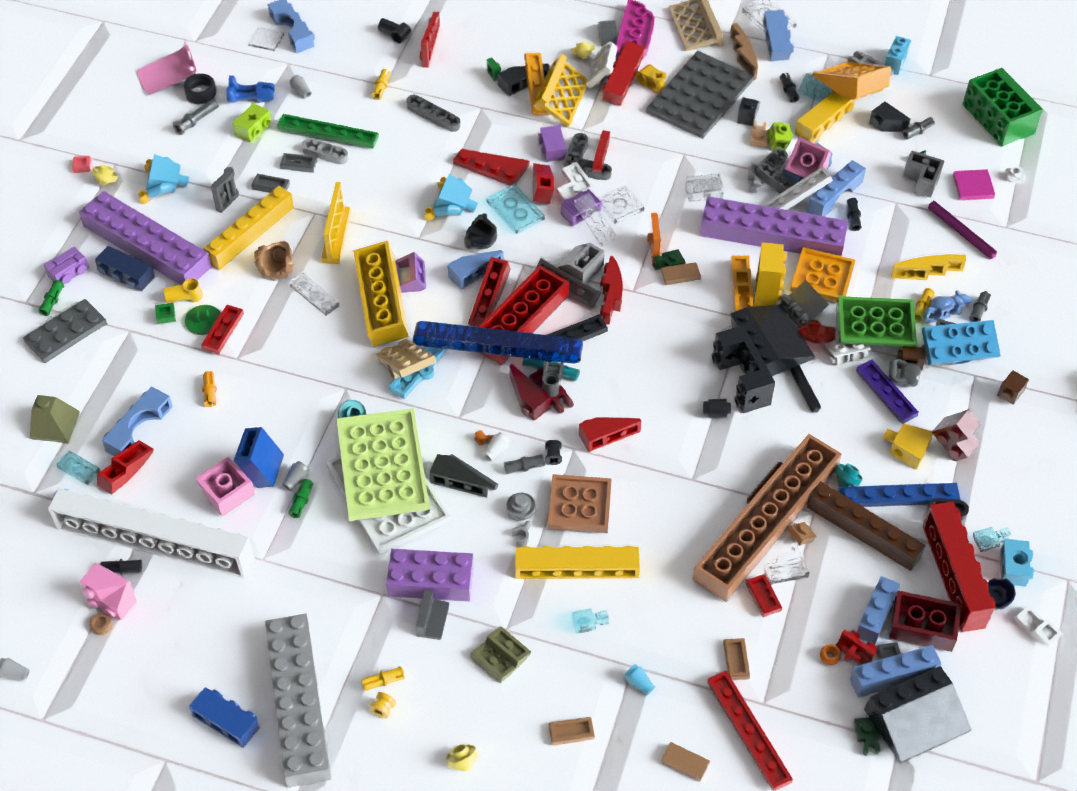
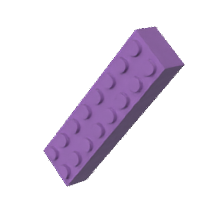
(757, 224)
(144, 238)

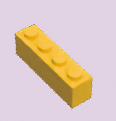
(823, 116)

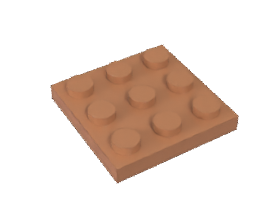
(579, 503)

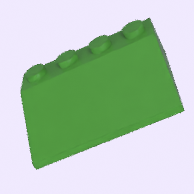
(876, 321)

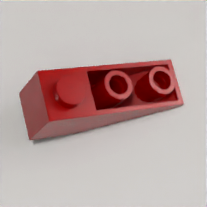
(542, 183)

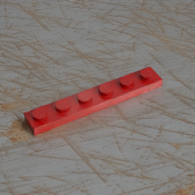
(750, 731)

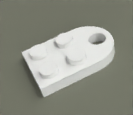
(602, 64)

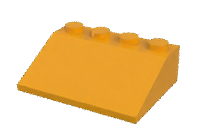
(855, 79)

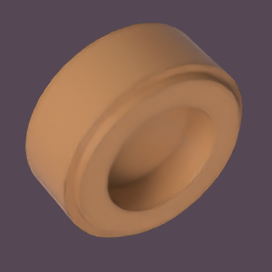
(100, 624)

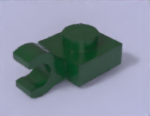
(668, 259)

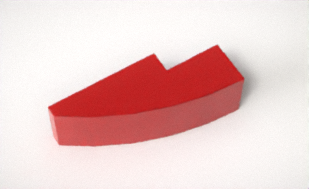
(124, 466)

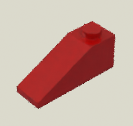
(607, 430)

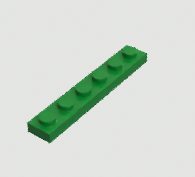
(328, 131)

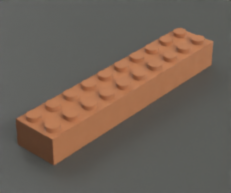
(765, 518)

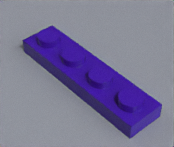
(887, 391)

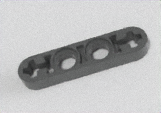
(449, 121)

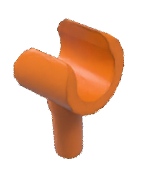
(481, 438)

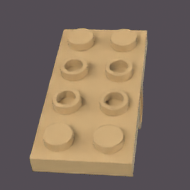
(405, 358)

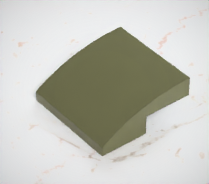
(500, 654)

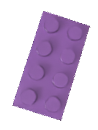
(438, 571)

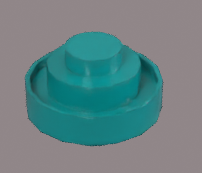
(351, 408)
(848, 475)

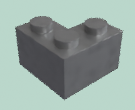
(925, 170)

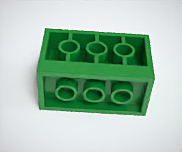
(1002, 106)

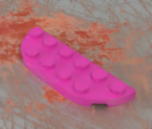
(636, 26)

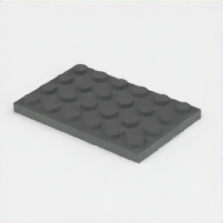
(700, 94)

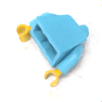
(162, 177)
(452, 198)

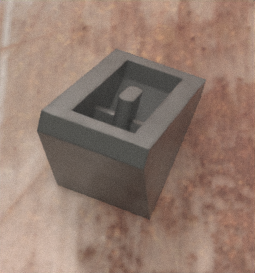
(607, 32)

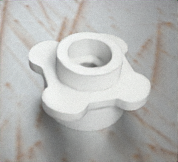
(1014, 174)

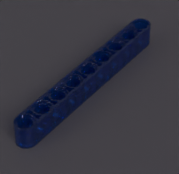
(498, 342)

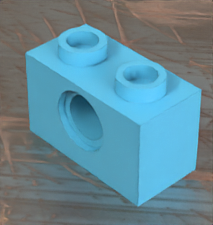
(898, 54)
(1012, 552)

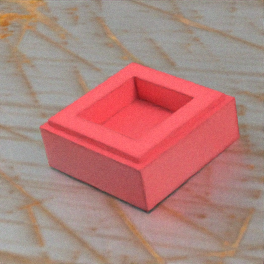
(81, 164)

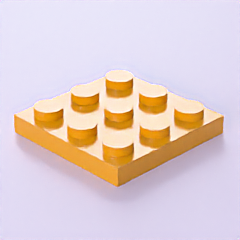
(824, 272)

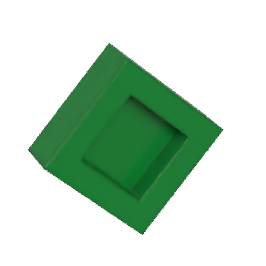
(493, 68)
(165, 313)

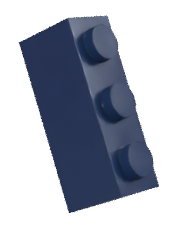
(124, 268)

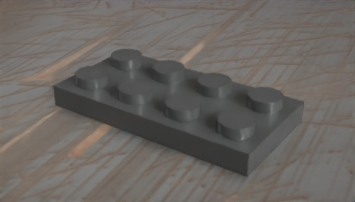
(65, 330)

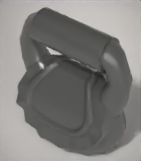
(909, 373)

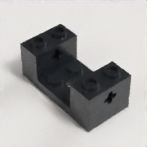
(737, 348)

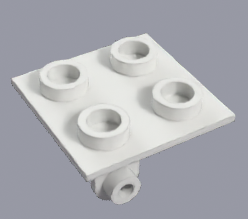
(846, 352)

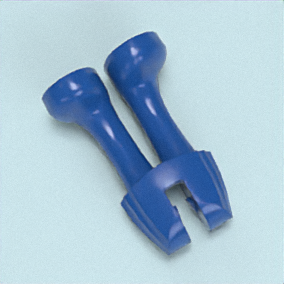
(261, 91)

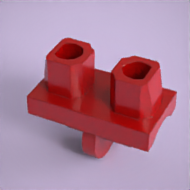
(855, 648)

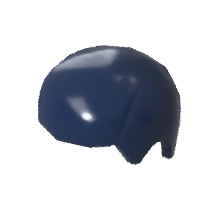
(1002, 592)

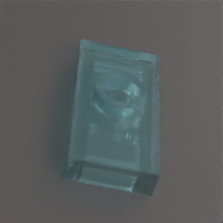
(78, 467)

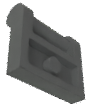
(224, 190)

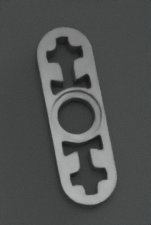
(335, 155)

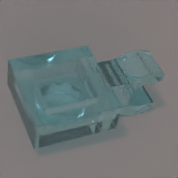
(989, 539)
(586, 620)

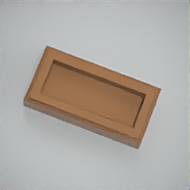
(681, 273)
(736, 659)
(571, 731)
(685, 761)

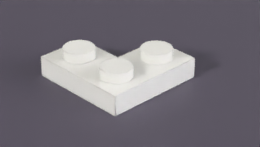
(577, 181)

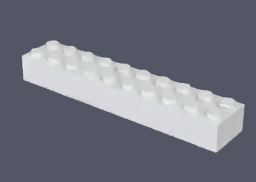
(152, 532)

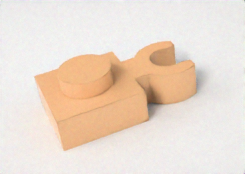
(758, 135)

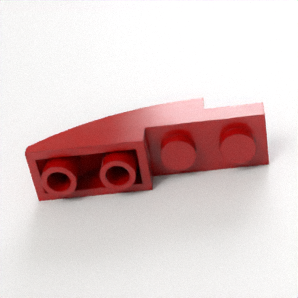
(612, 289)

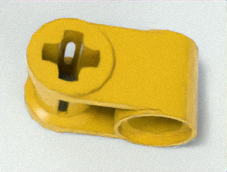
(651, 78)

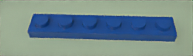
(900, 494)

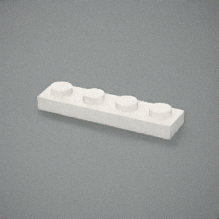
(800, 190)

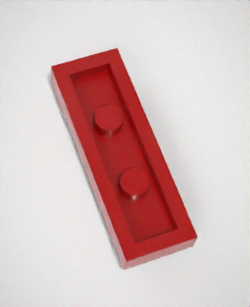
(222, 329)

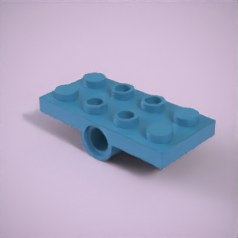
(961, 342)

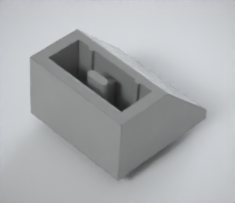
(583, 261)

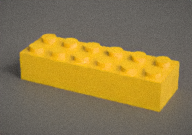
(380, 293)

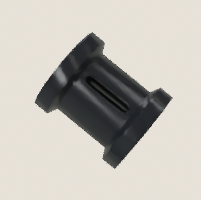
(553, 452)

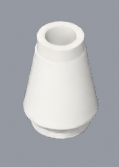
(497, 445)

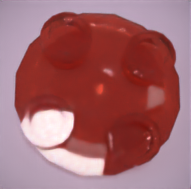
(817, 333)

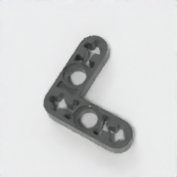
(584, 162)
(768, 172)

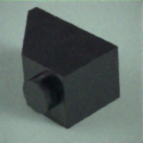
(748, 111)
(888, 118)

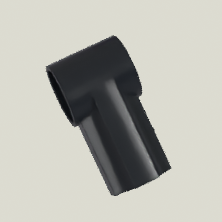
(398, 32)

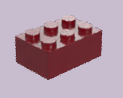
(925, 621)

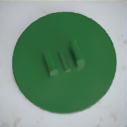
(201, 319)

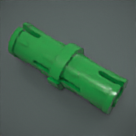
(51, 298)
(300, 498)

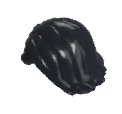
(481, 233)

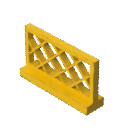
(552, 84)
(335, 227)

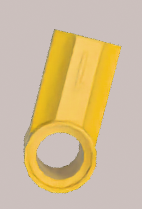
(189, 290)

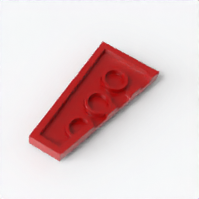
(429, 39)
(496, 167)

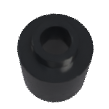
(716, 408)

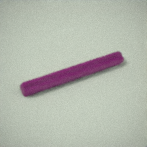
(962, 229)

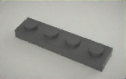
(577, 288)

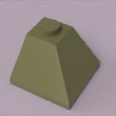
(52, 419)

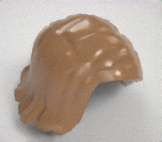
(274, 260)

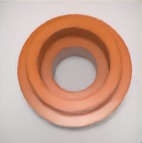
(830, 649)

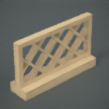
(708, 19)

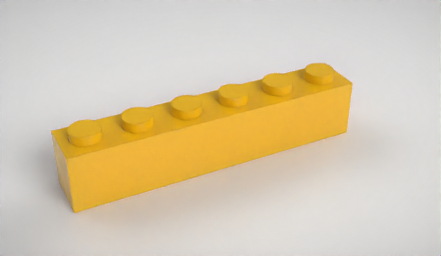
(249, 227)
(577, 562)

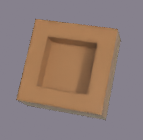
(801, 533)

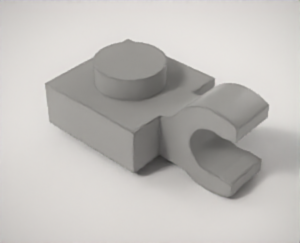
(756, 181)

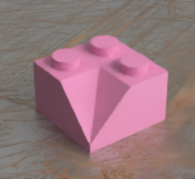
(225, 486)
(108, 591)

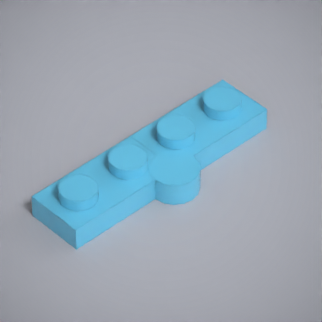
(404, 385)

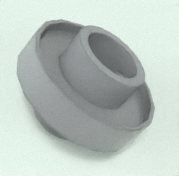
(521, 506)

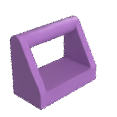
(416, 270)

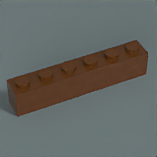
(866, 526)

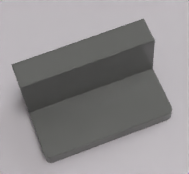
(431, 617)

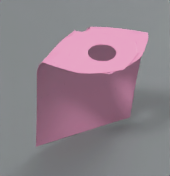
(167, 70)

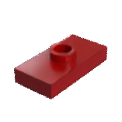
(764, 595)

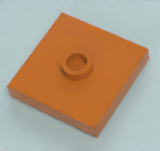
(654, 236)

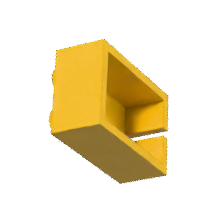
(770, 274)

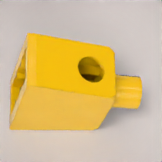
(909, 444)

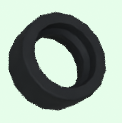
(197, 80)

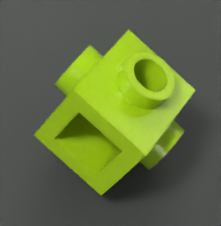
(779, 135)

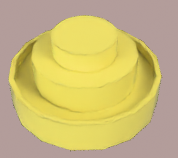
(583, 49)
(104, 174)
(462, 757)

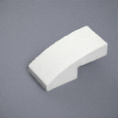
(1040, 629)

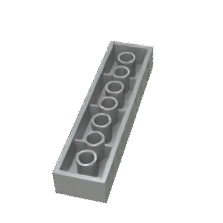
(297, 701)

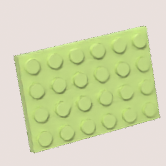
(382, 464)

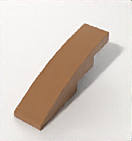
(745, 53)

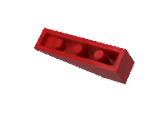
(490, 290)

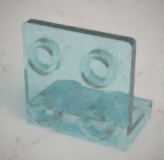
(814, 88)

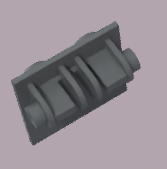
(803, 304)

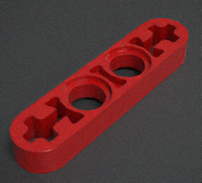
(601, 151)

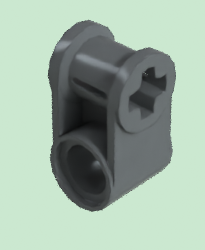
(552, 378)

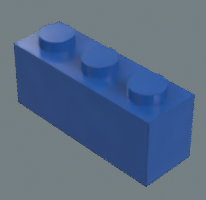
(224, 716)

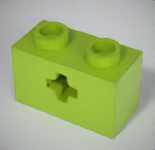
(251, 122)

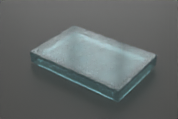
(515, 208)

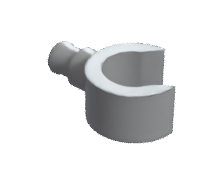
(522, 531)

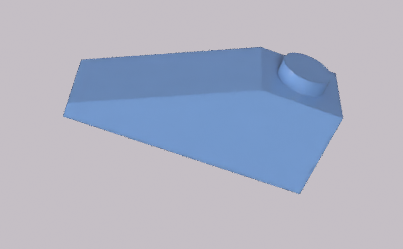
(471, 267)

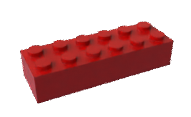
(528, 305)
(958, 566)

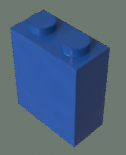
(259, 457)

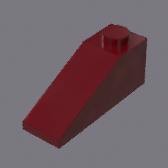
(531, 397)

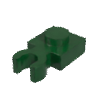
(867, 733)

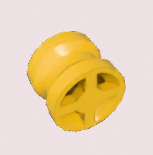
(382, 705)

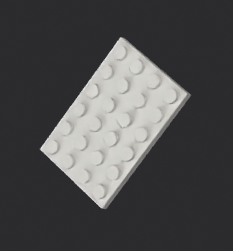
(394, 530)

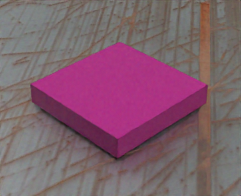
(974, 184)

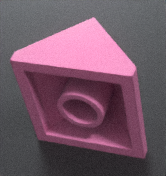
(807, 158)

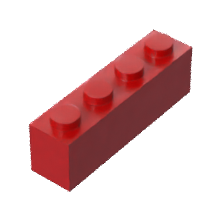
(623, 73)

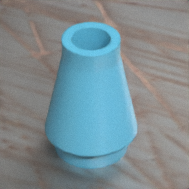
(638, 678)

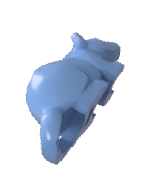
(943, 305)

